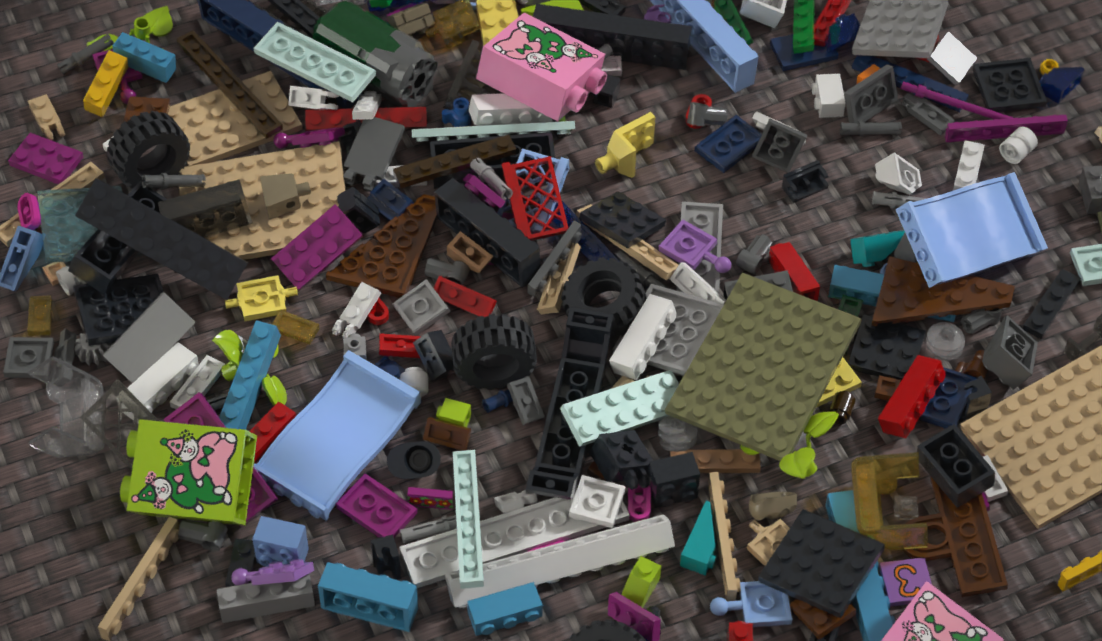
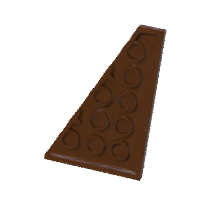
(393, 252)
(908, 297)

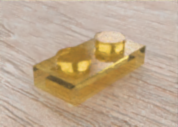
(39, 315)
(296, 327)

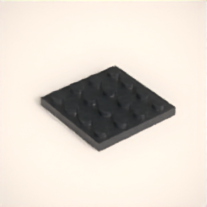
(112, 313)
(821, 563)

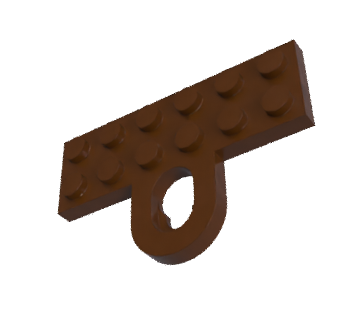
(967, 542)

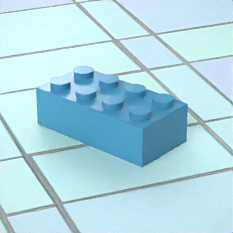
(368, 596)

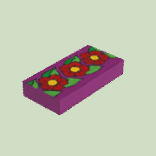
(431, 498)

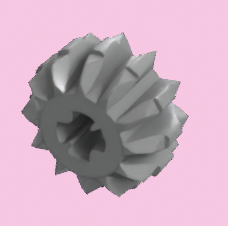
(92, 353)

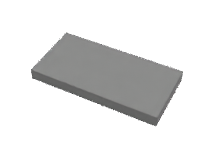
(149, 337)

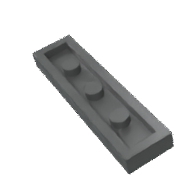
(551, 265)

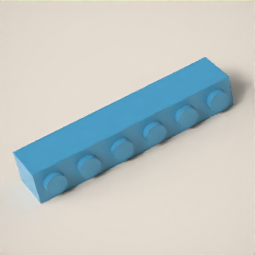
(861, 285)
(249, 375)

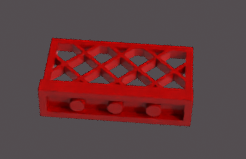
(516, 201)

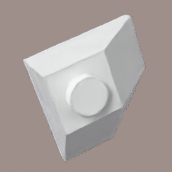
(898, 174)

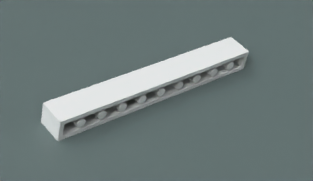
(568, 558)

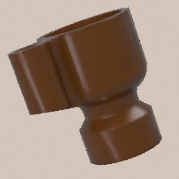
(974, 367)

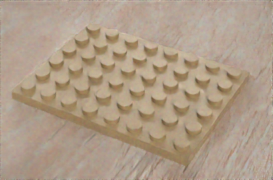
(266, 237)
(1047, 439)

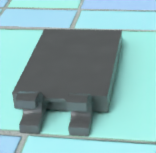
(372, 151)

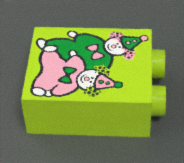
(189, 472)

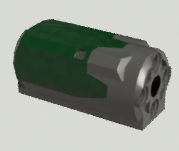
(400, 61)

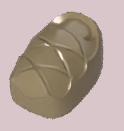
(772, 504)

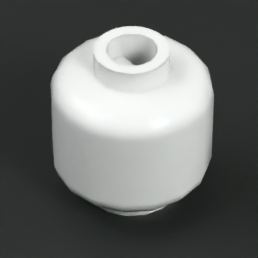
(417, 379)

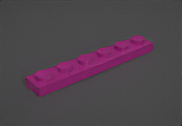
(1004, 128)

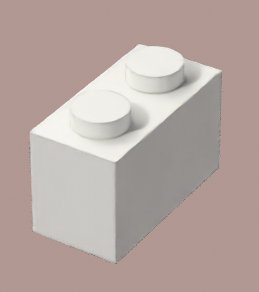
(829, 95)

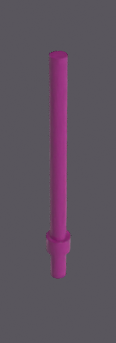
(921, 91)

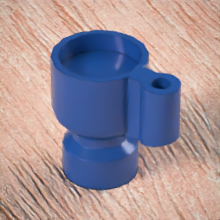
(460, 115)

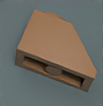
(469, 252)

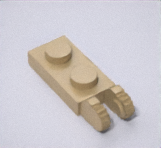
(46, 116)

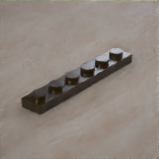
(453, 161)

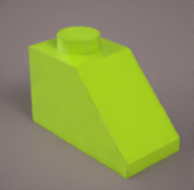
(642, 581)

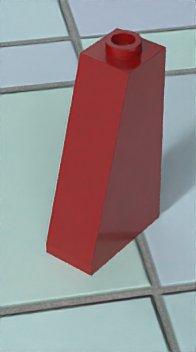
(784, 258)

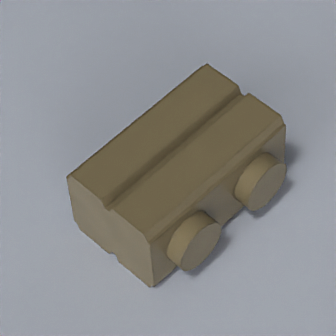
(412, 19)

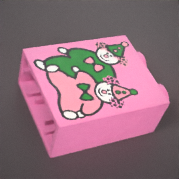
(542, 67)
(937, 618)

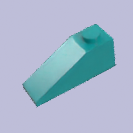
(874, 247)
(700, 547)

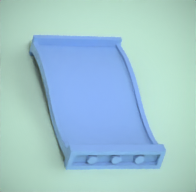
(971, 229)
(337, 435)

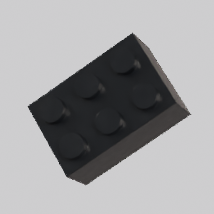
(956, 465)

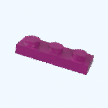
(634, 616)

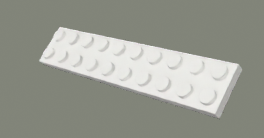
(500, 538)

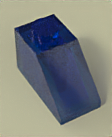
(842, 31)
(1061, 82)

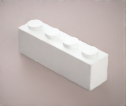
(502, 110)
(643, 337)
(163, 378)

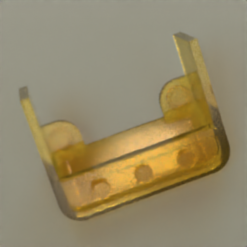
(879, 476)

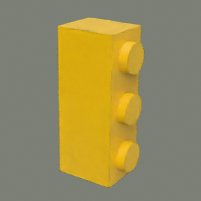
(105, 83)

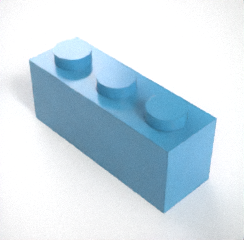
(146, 57)
(505, 609)

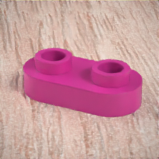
(29, 211)
(639, 503)

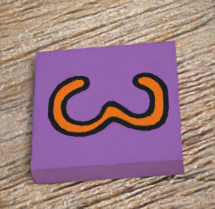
(903, 579)

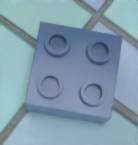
(279, 541)

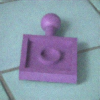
(691, 246)
(274, 573)

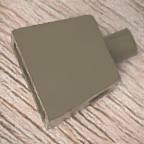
(282, 194)

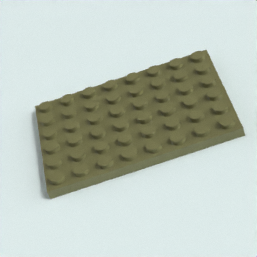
(763, 367)

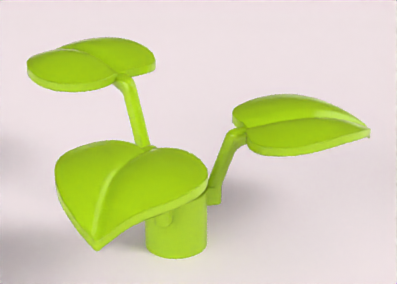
(155, 22)
(232, 348)
(801, 462)

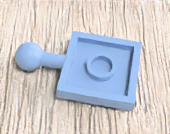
(759, 605)

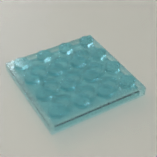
(61, 230)

